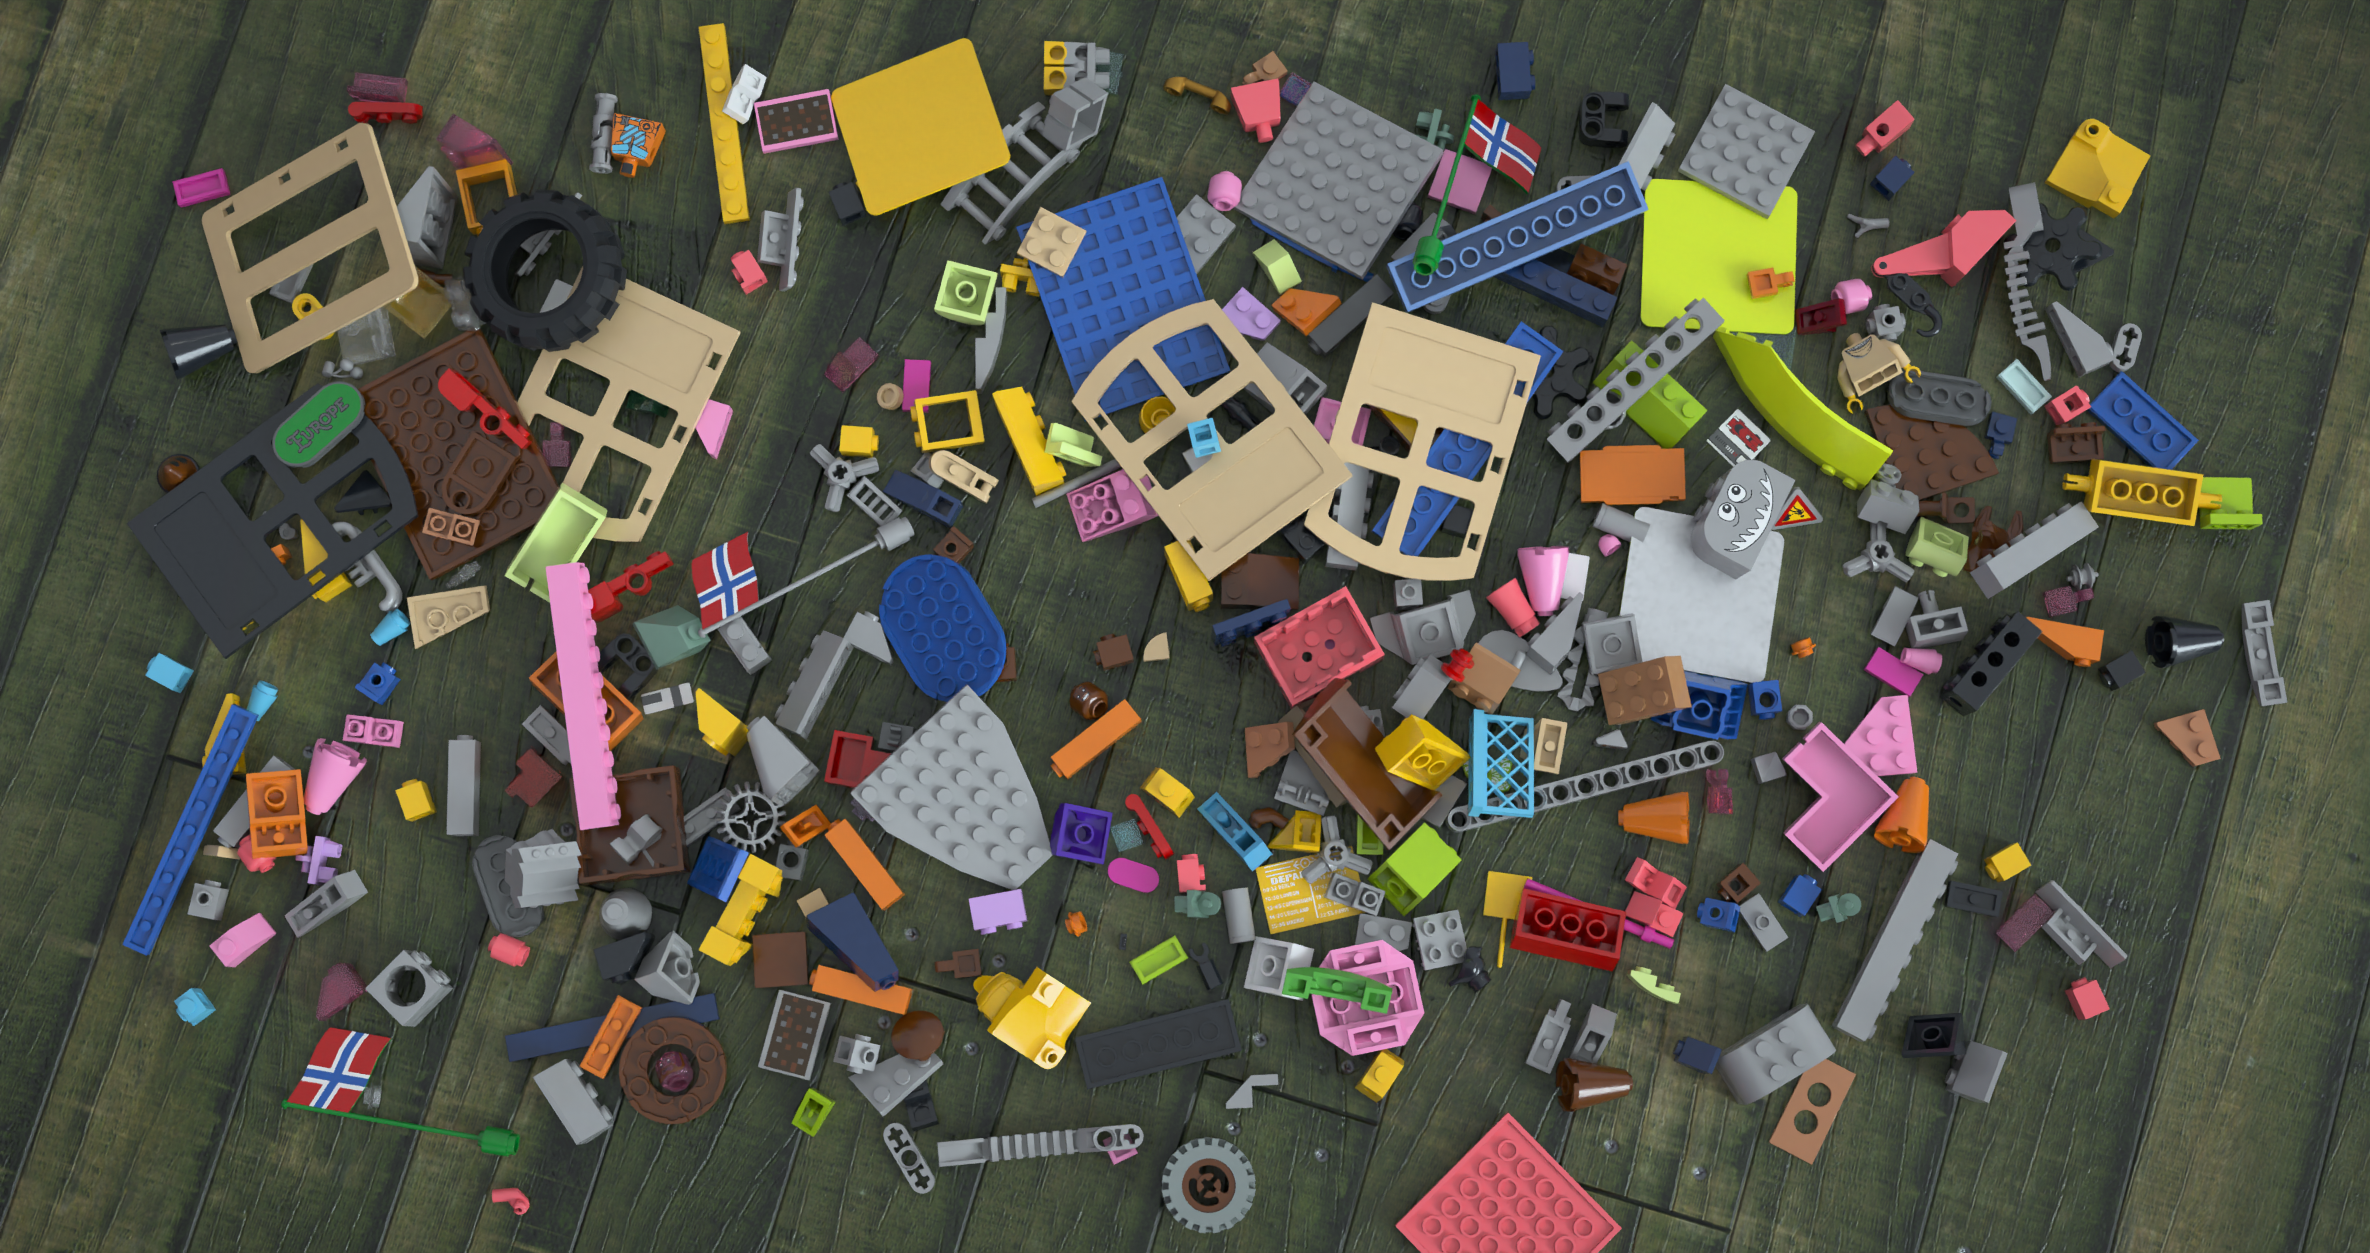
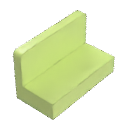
(1071, 446)

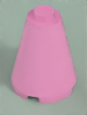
(1544, 576)
(330, 774)

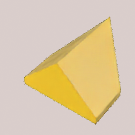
(1299, 834)

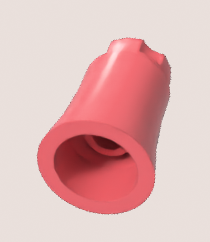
(1514, 607)

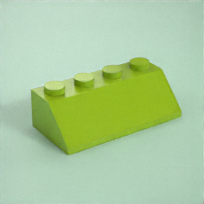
(1664, 410)

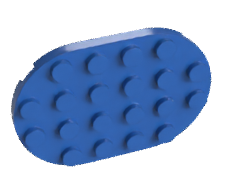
(942, 627)

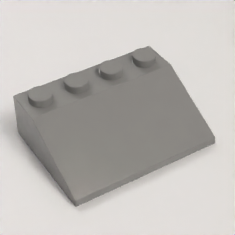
(428, 218)

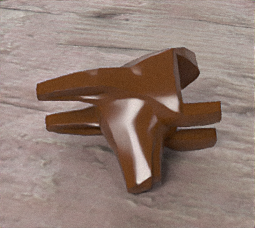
(1989, 537)

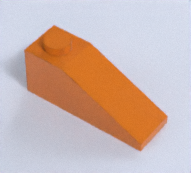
(2071, 641)

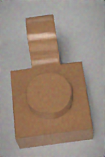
(1266, 69)

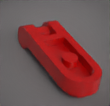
(385, 111)
(1148, 825)

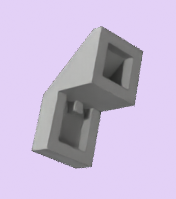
(1243, 1096)

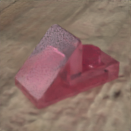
(851, 364)

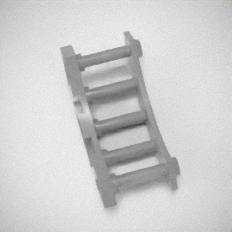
(958, 196)

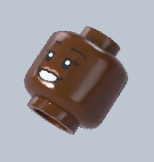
(1088, 700)

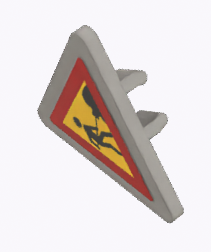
(1797, 511)

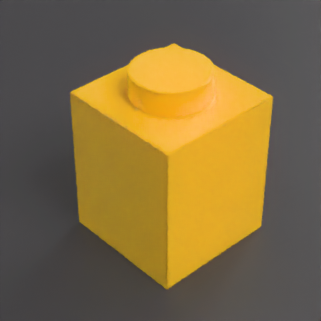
(858, 441)
(415, 800)
(2006, 862)

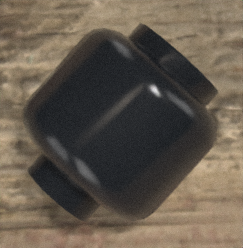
(1410, 222)

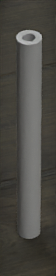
(1075, 483)

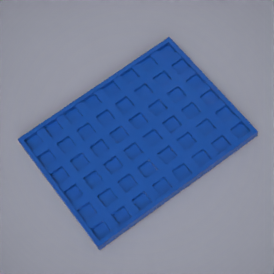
(1120, 279)

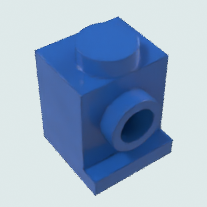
(379, 692)
(1725, 921)

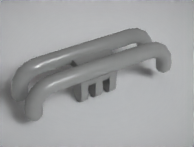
(372, 566)

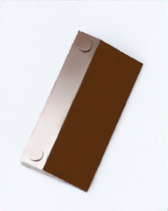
(1343, 747)

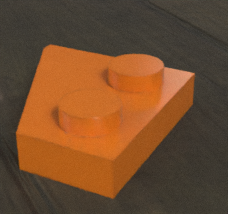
(1305, 308)

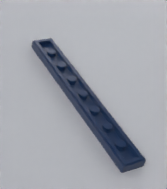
(582, 1032)

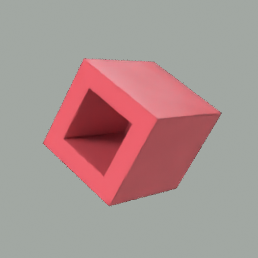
(2086, 998)

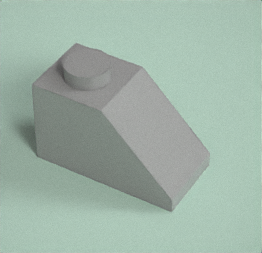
(868, 636)
(1593, 1034)

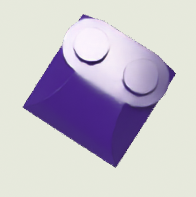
(1080, 833)

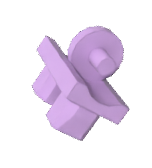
(316, 863)

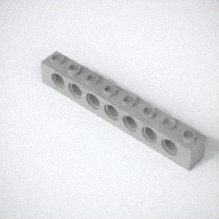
(1698, 310)

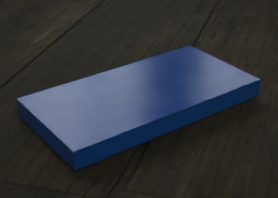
(2141, 423)
(717, 868)

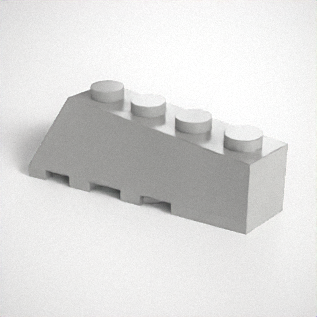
(1349, 510)

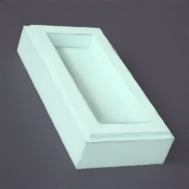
(2024, 386)

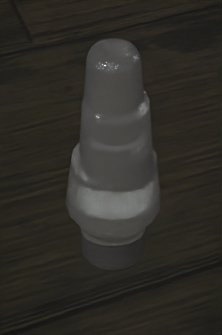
(465, 573)

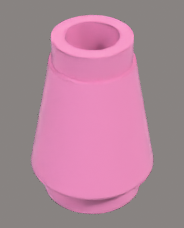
(1922, 659)

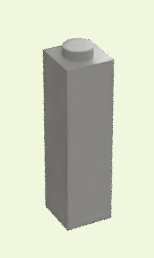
(463, 786)
(236, 822)

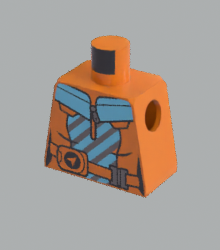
(635, 142)

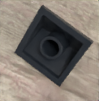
(1934, 1036)

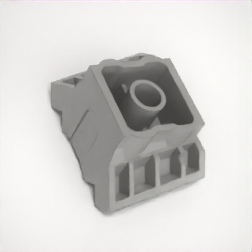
(542, 870)

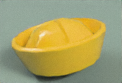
(1154, 412)

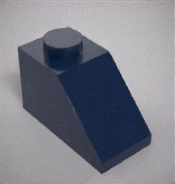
(1696, 1055)

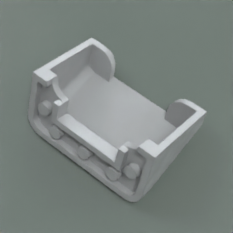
(778, 761)

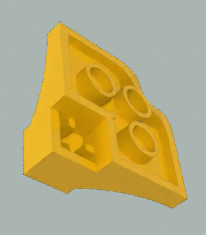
(2098, 169)
(1039, 1018)

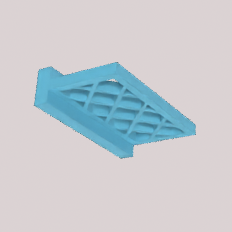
(1478, 765)

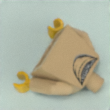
(1870, 364)

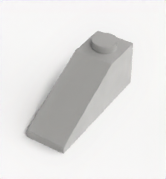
(2082, 344)
(326, 902)

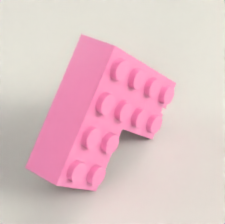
(1847, 801)

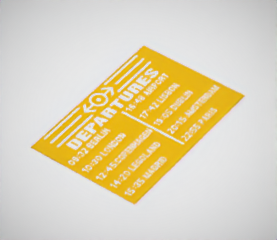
(1293, 901)

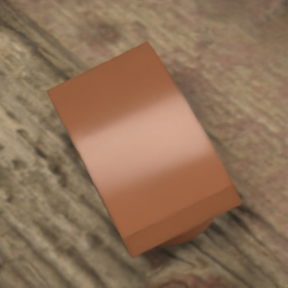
(451, 526)

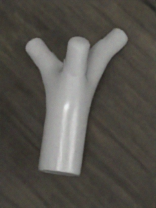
(1868, 223)

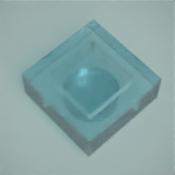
(1126, 835)

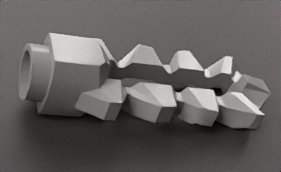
(1570, 673)

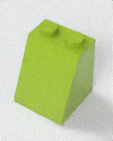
(1415, 869)

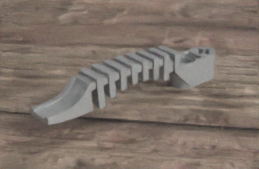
(2029, 220)
(1030, 1145)

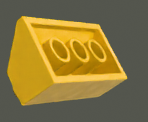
(1028, 440)
(720, 727)

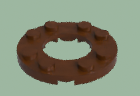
(642, 1093)

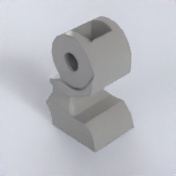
(638, 837)

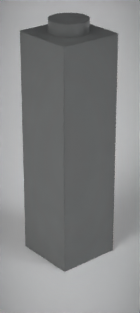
(1348, 317)

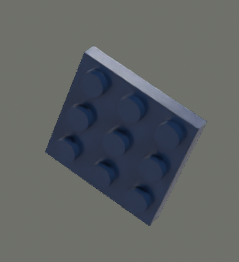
(1250, 623)

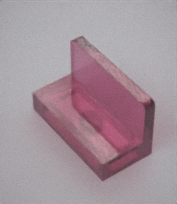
(378, 88)

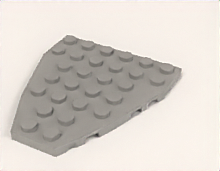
(961, 795)

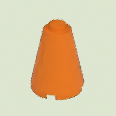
(1658, 817)
(1906, 818)

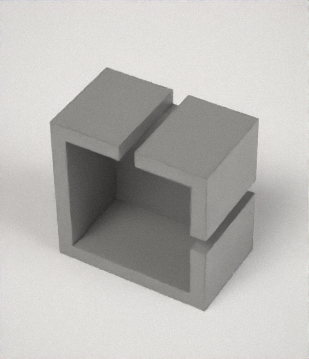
(1074, 114)

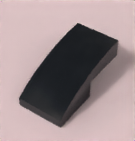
(921, 1107)

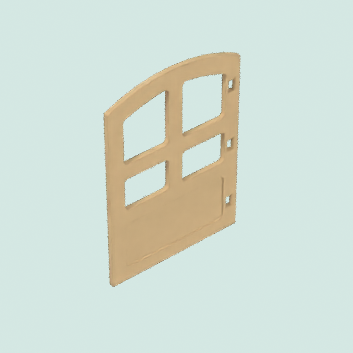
(644, 348)
(1441, 382)
(1247, 486)

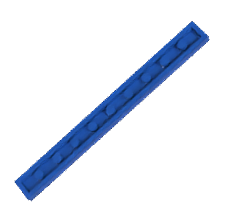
(190, 829)

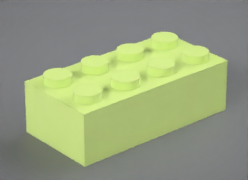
(556, 538)

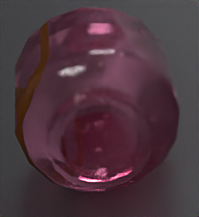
(674, 1071)

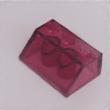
(468, 145)

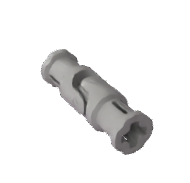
(602, 133)

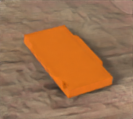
(1632, 475)

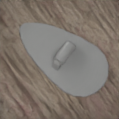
(1515, 650)

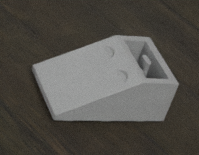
(1297, 380)

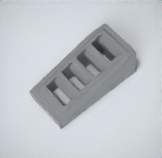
(863, 481)

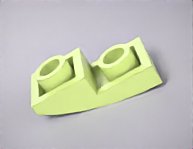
(1644, 980)

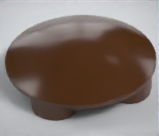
(917, 1035)

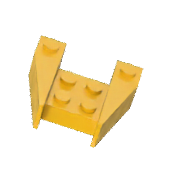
(725, 939)

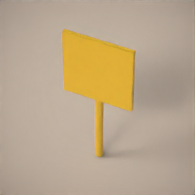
(1502, 901)

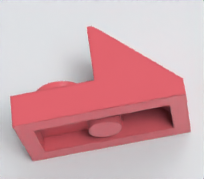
(1653, 913)

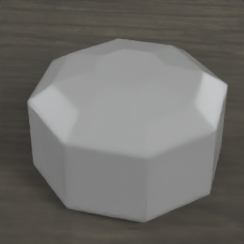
(1799, 717)

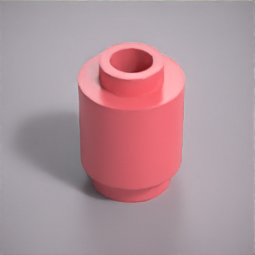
(508, 950)

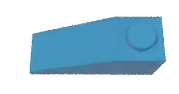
(1235, 831)

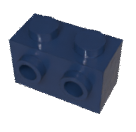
(1513, 70)

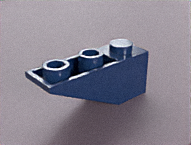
(924, 498)

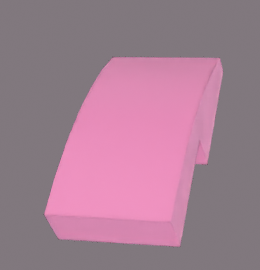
(373, 731)

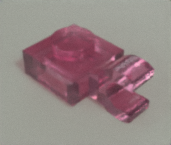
(557, 451)
(2063, 601)
(1719, 796)

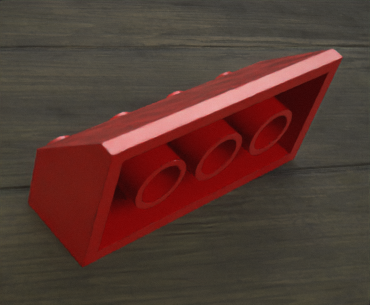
(1568, 929)

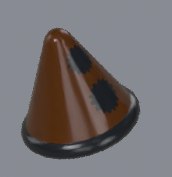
(175, 470)

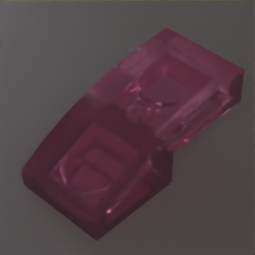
(2024, 922)

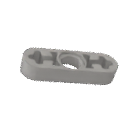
(898, 1157)

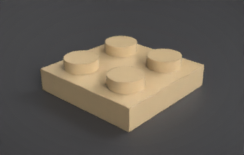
(1051, 242)

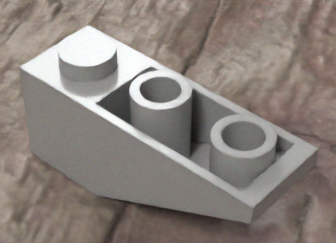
(1556, 641)

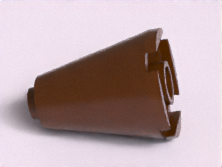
(1590, 1084)

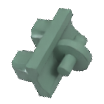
(1430, 122)
(1198, 904)
(1839, 907)

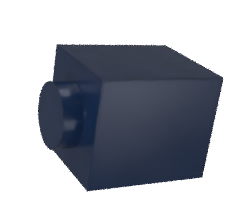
(1892, 177)

